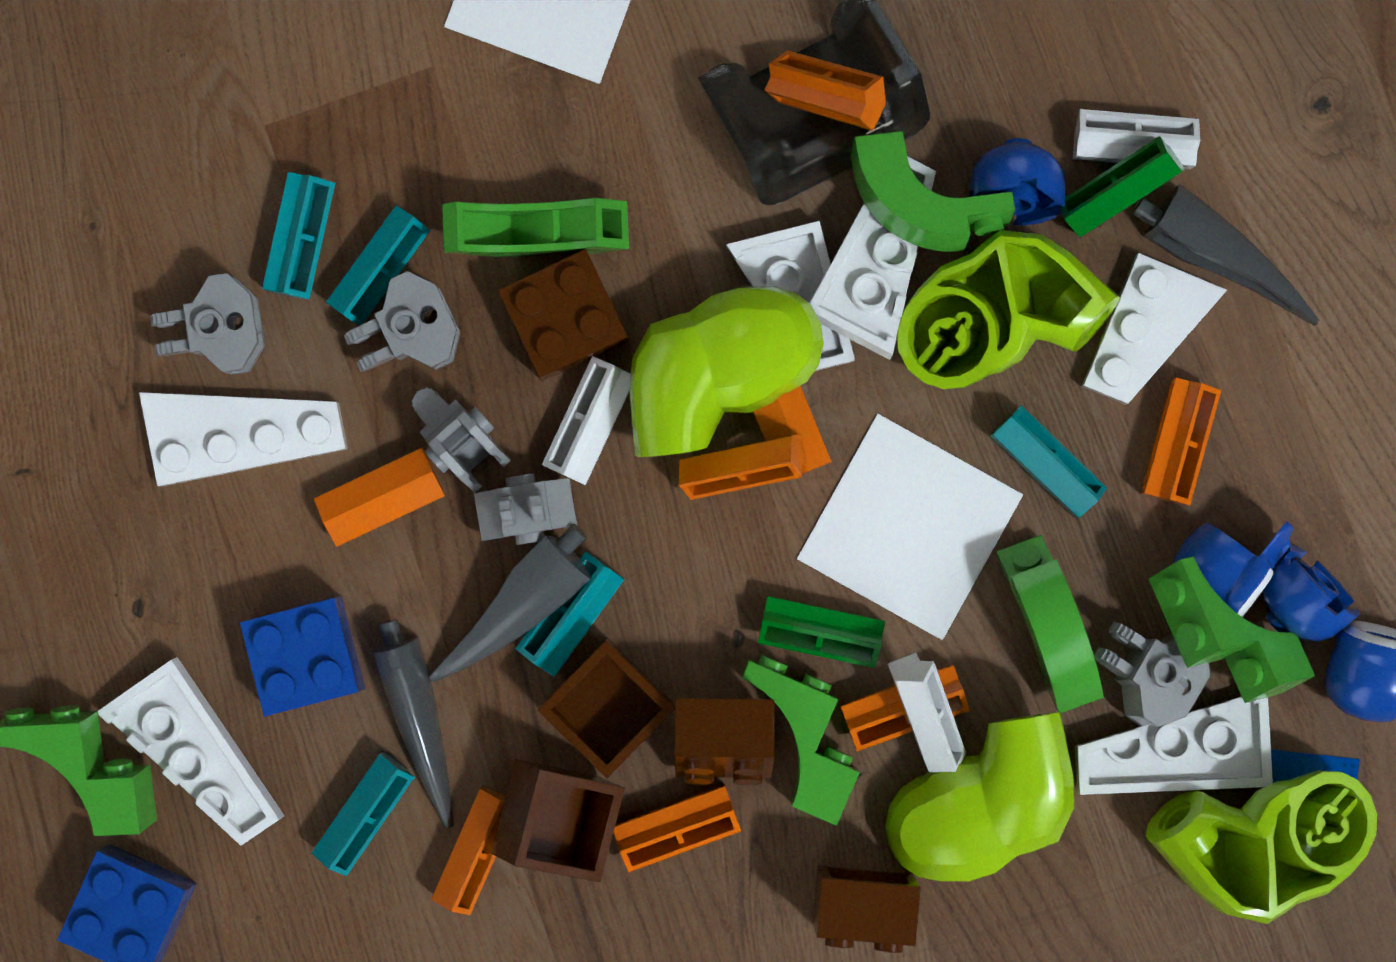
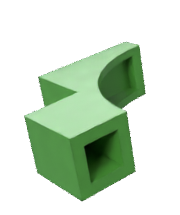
(535, 227)
(1209, 631)
(822, 778)
(113, 792)

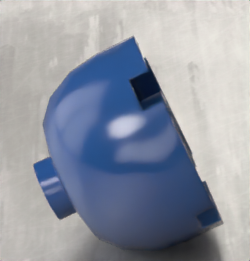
(1025, 171)
(1307, 599)

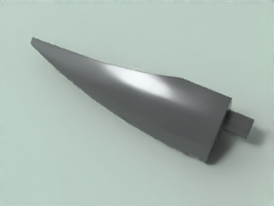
(1206, 240)
(529, 595)
(415, 712)

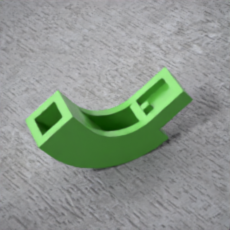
(913, 210)
(1053, 624)

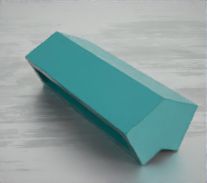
(298, 236)
(373, 260)
(1049, 462)
(558, 634)
(363, 814)

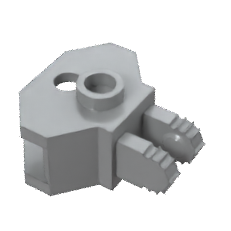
(212, 325)
(405, 328)
(456, 436)
(525, 509)
(1153, 677)

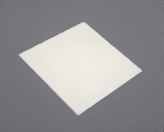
(558, 33)
(910, 526)

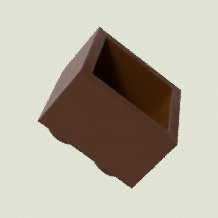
(563, 315)
(607, 708)
(724, 740)
(557, 821)
(866, 908)

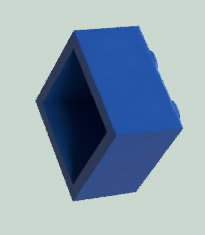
(302, 656)
(126, 908)

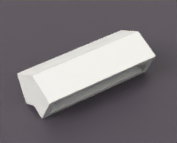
(1116, 135)
(588, 420)
(928, 713)

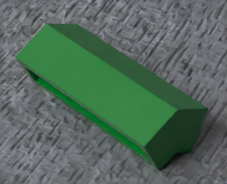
(1121, 186)
(821, 632)

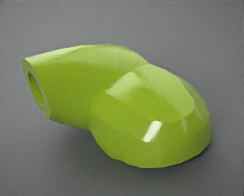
(994, 305)
(719, 358)
(989, 809)
(1274, 851)

